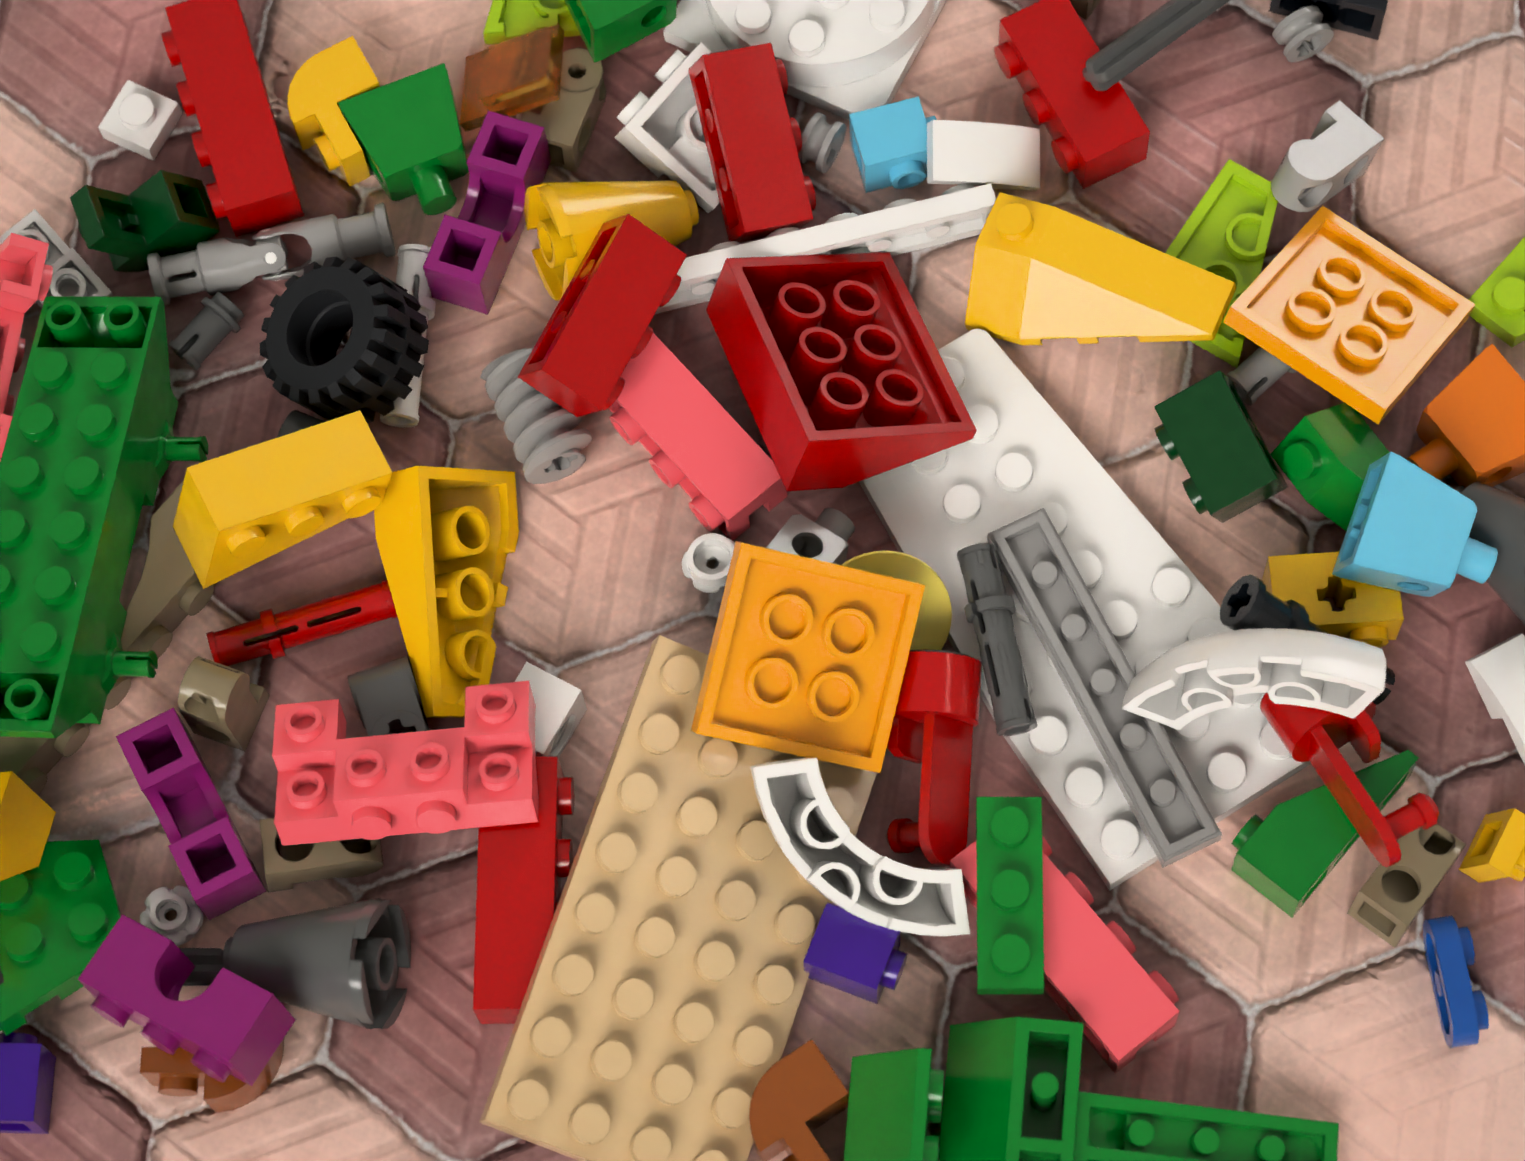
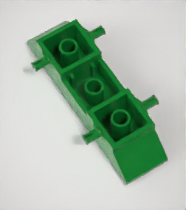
(72, 487)

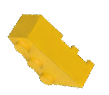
(278, 495)

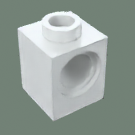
(556, 712)

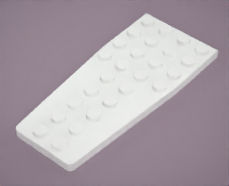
(1145, 592)

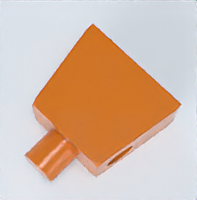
(1476, 424)

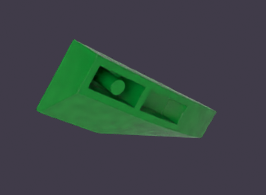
(1011, 1090)

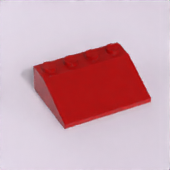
(835, 366)

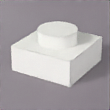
(140, 120)

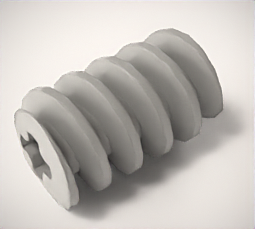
(534, 422)

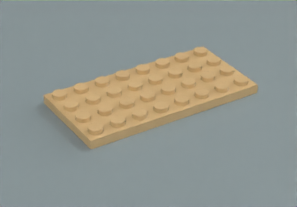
(667, 947)

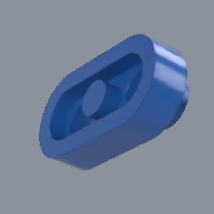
(1458, 1006)

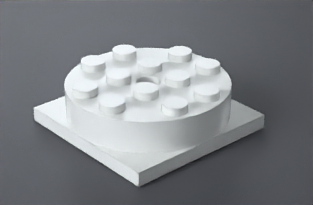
(834, 51)

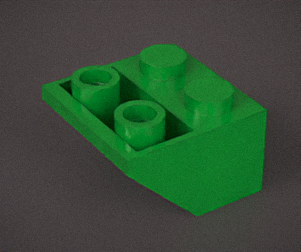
(891, 1107)

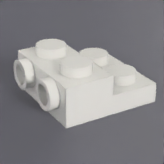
(668, 132)

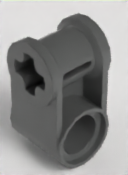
(388, 698)

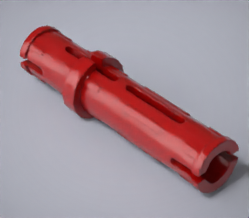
(230, 648)

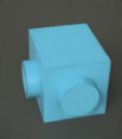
(890, 144)

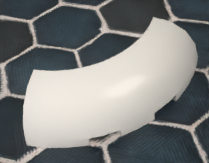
(1285, 663)
(847, 870)

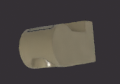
(574, 116)
(221, 702)
(315, 860)
(1399, 892)

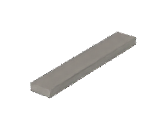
(1097, 681)

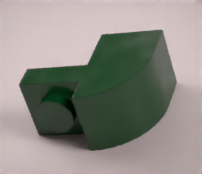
(160, 216)

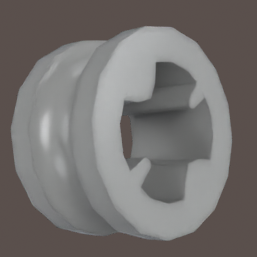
(1303, 33)
(821, 142)

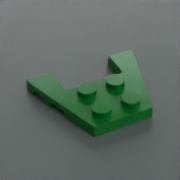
(52, 926)

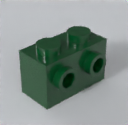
(1219, 448)

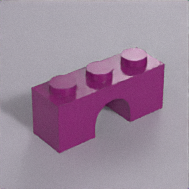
(478, 245)
(191, 814)
(226, 1027)

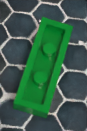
(1009, 896)

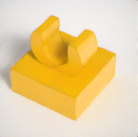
(1497, 848)

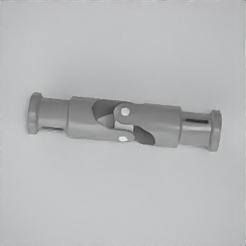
(230, 263)

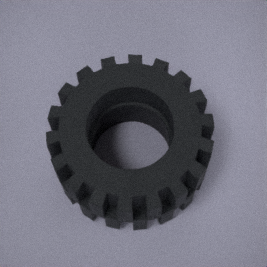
(314, 319)

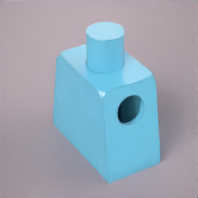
(1411, 532)

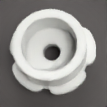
(702, 550)
(188, 918)

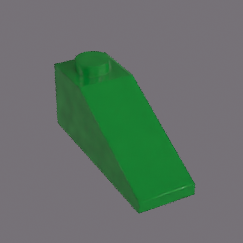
(1329, 459)
(1309, 836)

